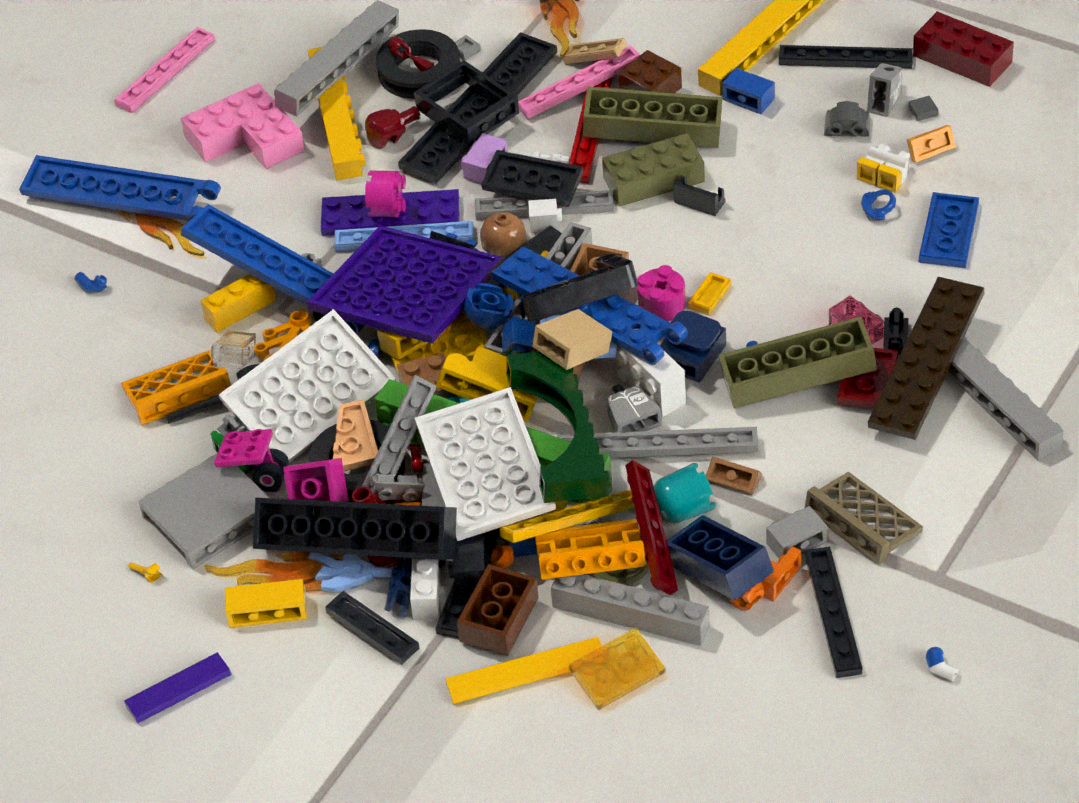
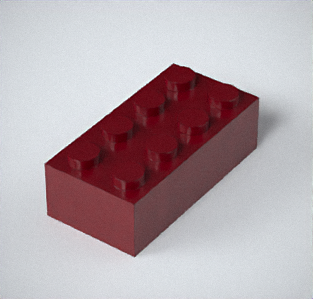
(963, 48)

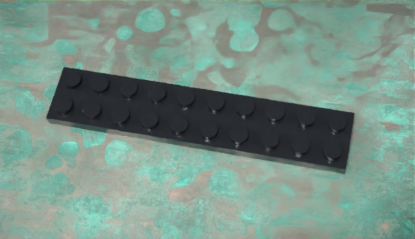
(512, 69)

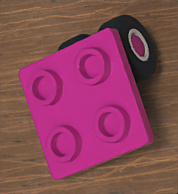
(253, 448)

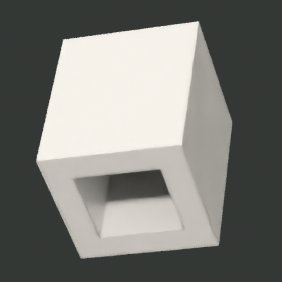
(543, 214)

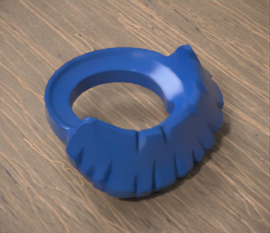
(877, 213)

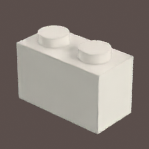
(425, 589)

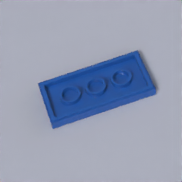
(949, 230)

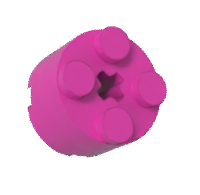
(384, 193)
(661, 292)

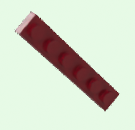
(651, 528)

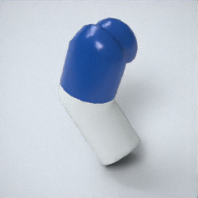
(937, 665)

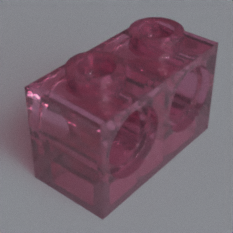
(851, 308)

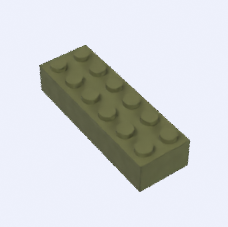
(651, 116)
(797, 362)

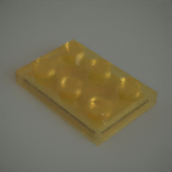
(617, 668)

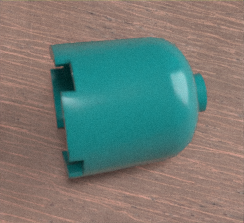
(683, 494)

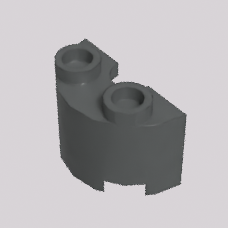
(847, 117)

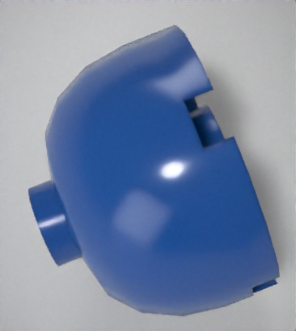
(488, 306)

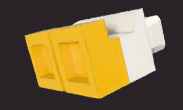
(883, 167)

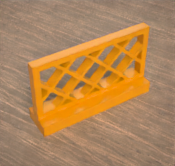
(188, 390)

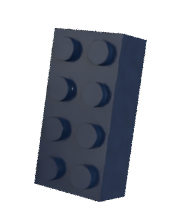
(719, 557)

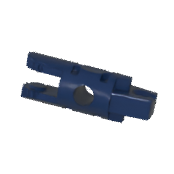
(400, 587)

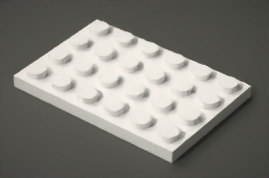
(305, 383)
(484, 463)

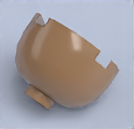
(502, 234)

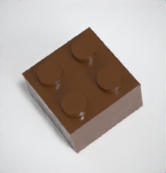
(651, 74)

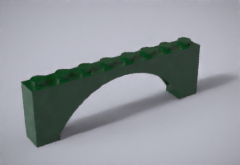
(580, 469)

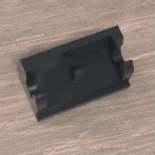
(698, 198)

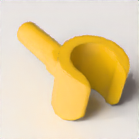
(150, 573)

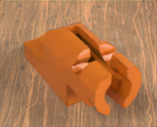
(774, 584)

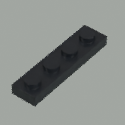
(372, 627)

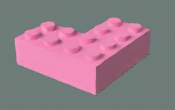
(244, 119)

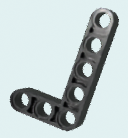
(612, 277)

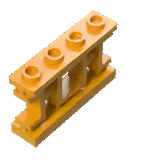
(590, 549)

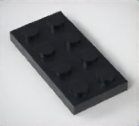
(532, 178)

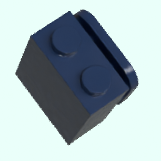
(701, 346)

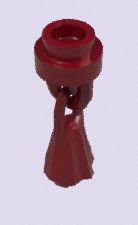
(420, 63)

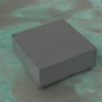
(923, 108)

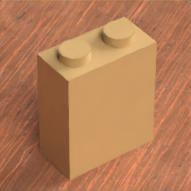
(572, 339)

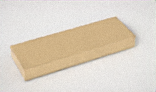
(594, 51)

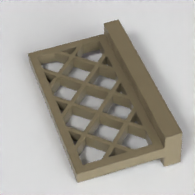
(852, 525)

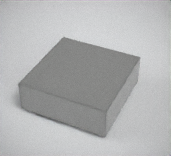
(467, 47)

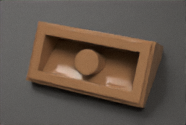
(733, 475)

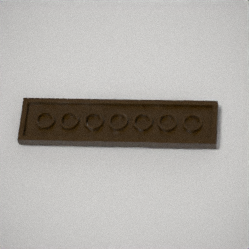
(926, 358)

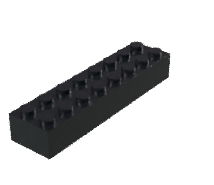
(355, 528)

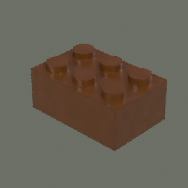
(497, 609)

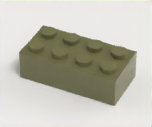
(652, 169)

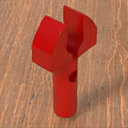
(417, 461)

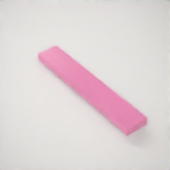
(164, 70)
(576, 83)

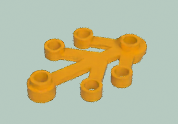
(298, 322)

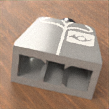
(884, 81)
(632, 410)

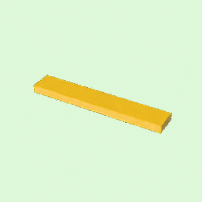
(567, 517)
(518, 671)

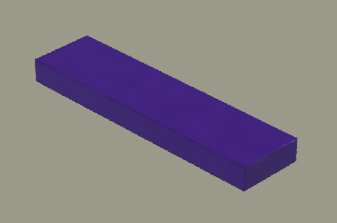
(177, 687)

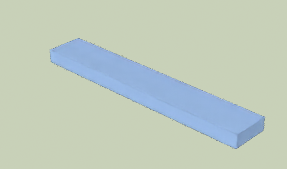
(353, 238)

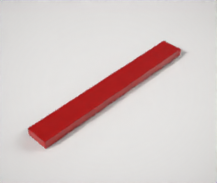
(585, 147)

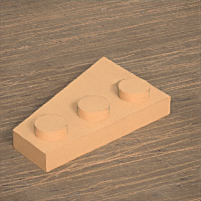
(354, 436)

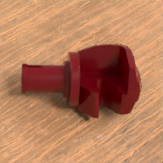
(388, 125)

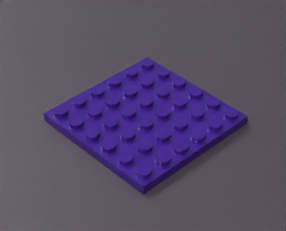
(404, 283)

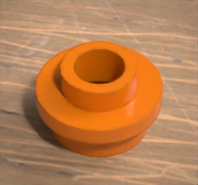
(502, 556)

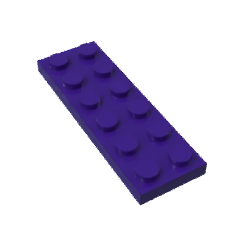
(421, 208)

